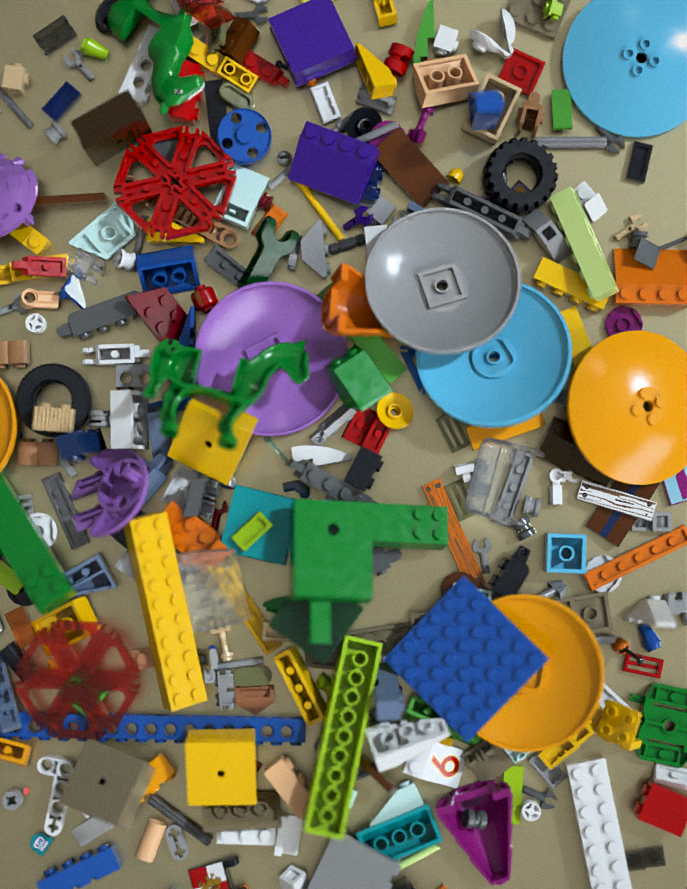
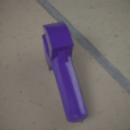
(358, 218)

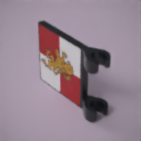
(213, 875)

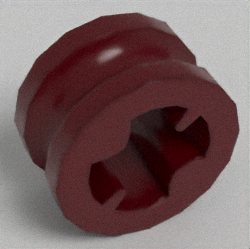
(265, 201)

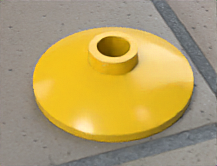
(402, 408)

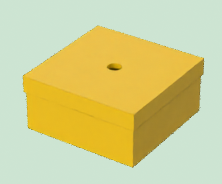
(198, 439)
(221, 767)

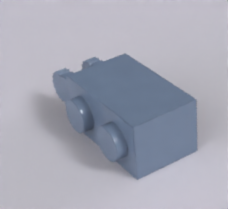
(156, 473)

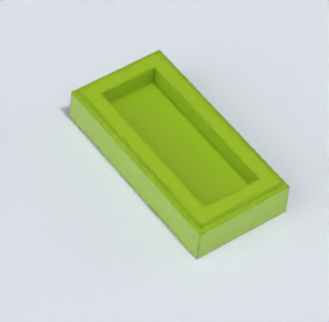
(251, 531)

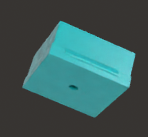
(275, 542)

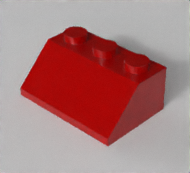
(187, 112)

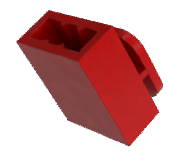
(662, 808)

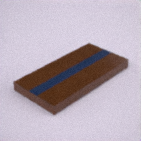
(614, 524)

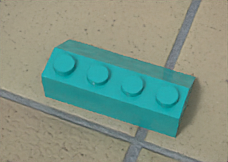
(403, 833)

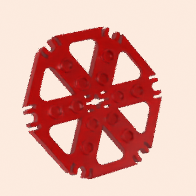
(179, 170)

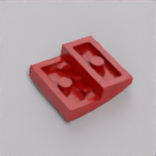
(366, 430)

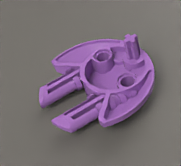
(121, 490)

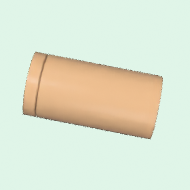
(150, 840)

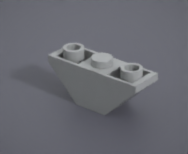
(547, 235)
(314, 250)

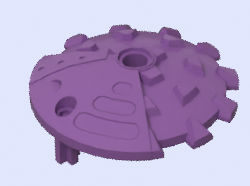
(17, 194)

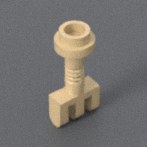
(226, 655)

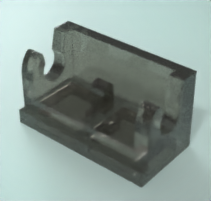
(54, 35)

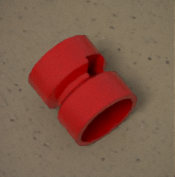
(398, 58)

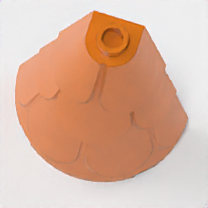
(346, 306)

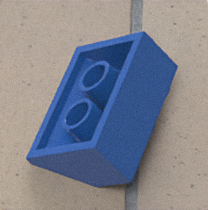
(169, 268)

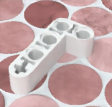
(59, 777)

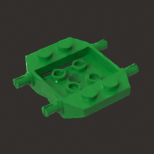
(653, 721)

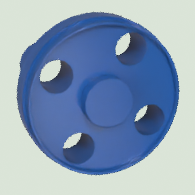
(244, 136)

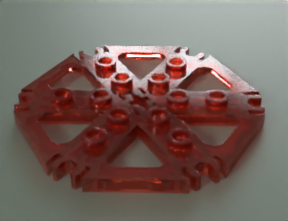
(86, 669)

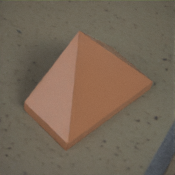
(254, 697)

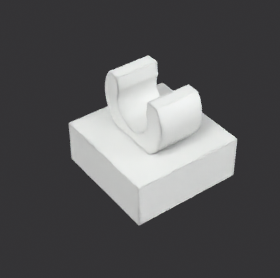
(464, 469)

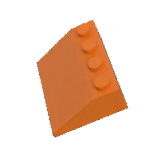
(647, 287)

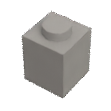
(381, 211)

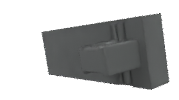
(225, 265)

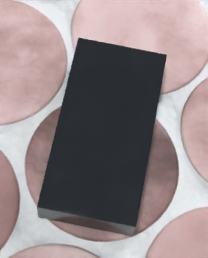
(639, 162)

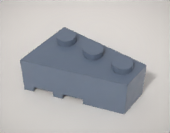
(91, 575)
(388, 694)

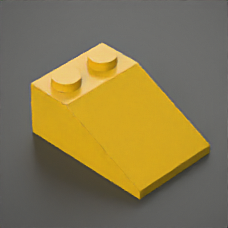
(72, 611)

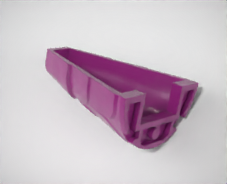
(488, 848)

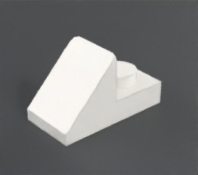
(591, 202)

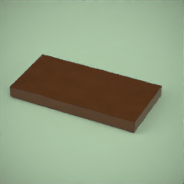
(410, 167)

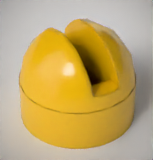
(455, 175)

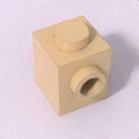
(15, 78)

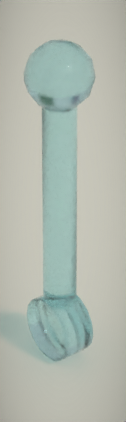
(268, 439)

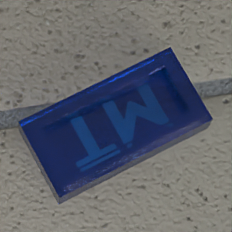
(61, 101)

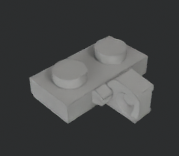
(208, 662)

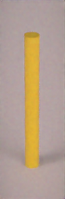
(321, 212)

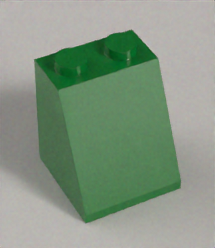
(357, 379)

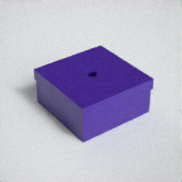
(312, 40)

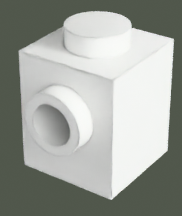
(445, 41)

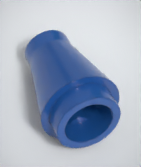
(649, 638)

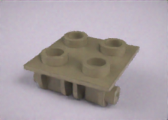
(486, 760)

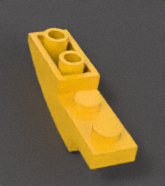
(222, 66)

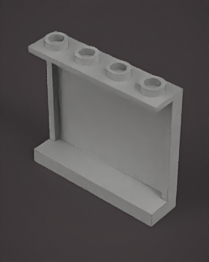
(354, 866)

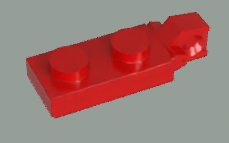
(265, 70)
(41, 266)

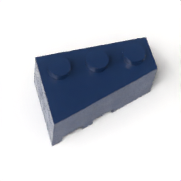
(78, 444)

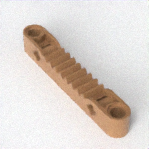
(186, 219)

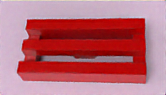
(626, 661)

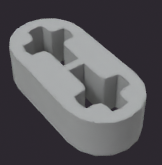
(173, 844)

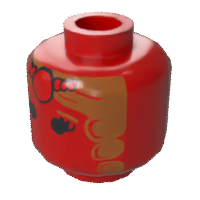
(204, 298)

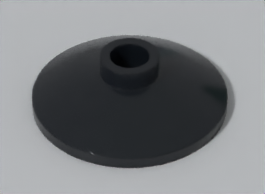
(366, 114)

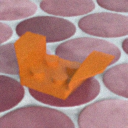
(191, 532)

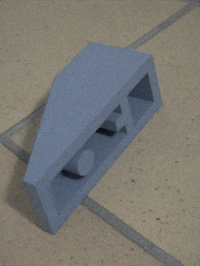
(158, 442)

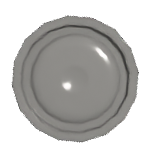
(98, 416)

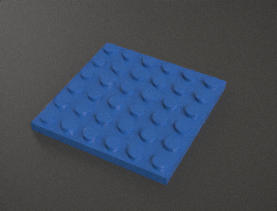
(466, 658)

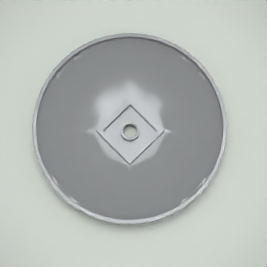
(451, 250)

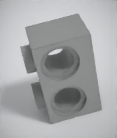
(135, 371)

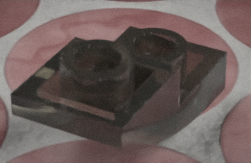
(645, 857)

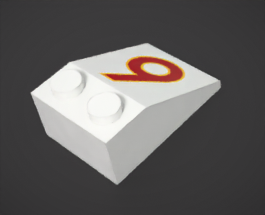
(437, 764)

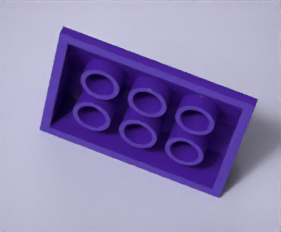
(333, 163)

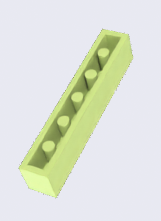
(584, 244)

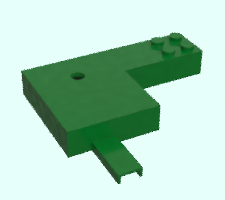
(30, 554)
(340, 565)

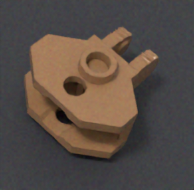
(530, 114)

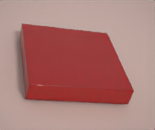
(522, 71)

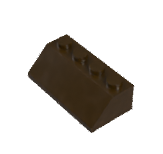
(562, 451)

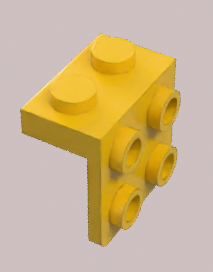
(620, 725)

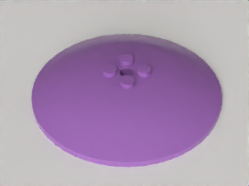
(251, 322)

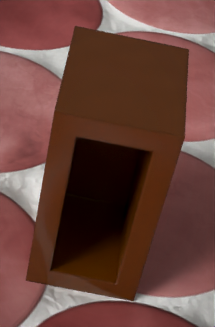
(239, 39)

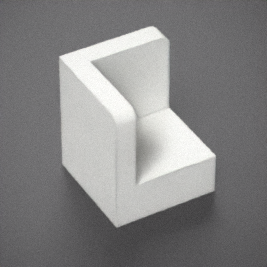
(293, 879)

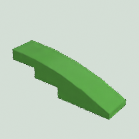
(425, 34)

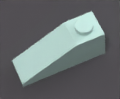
(402, 801)

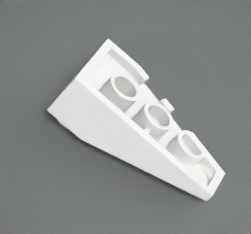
(651, 612)
(399, 742)

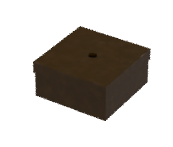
(111, 127)

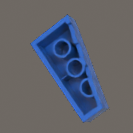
(485, 109)
(81, 871)

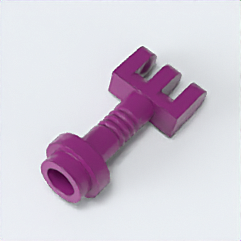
(418, 134)

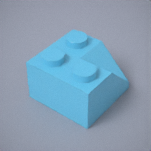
(565, 553)

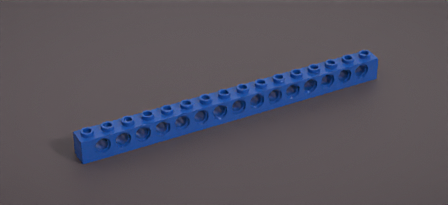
(296, 724)

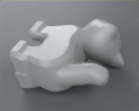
(677, 606)

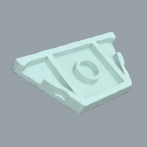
(106, 233)

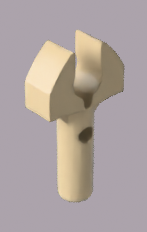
(631, 227)

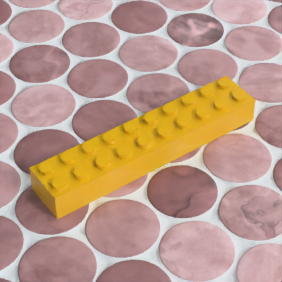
(165, 610)

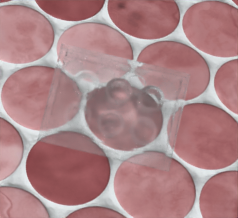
(213, 588)

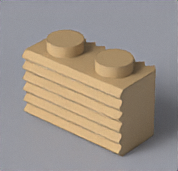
(53, 419)

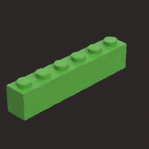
(378, 351)

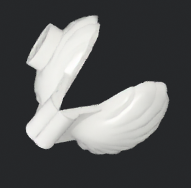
(482, 42)

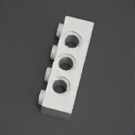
(137, 73)

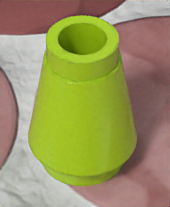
(93, 48)

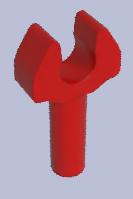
(217, 514)

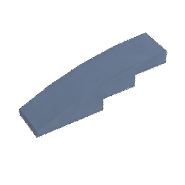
(8, 708)

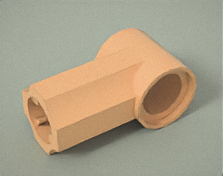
(41, 299)

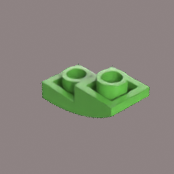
(561, 109)

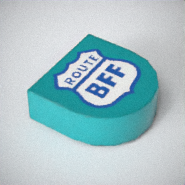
(40, 842)

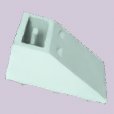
(245, 197)

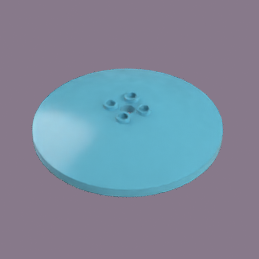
(609, 81)
(518, 386)

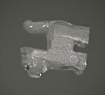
(83, 263)

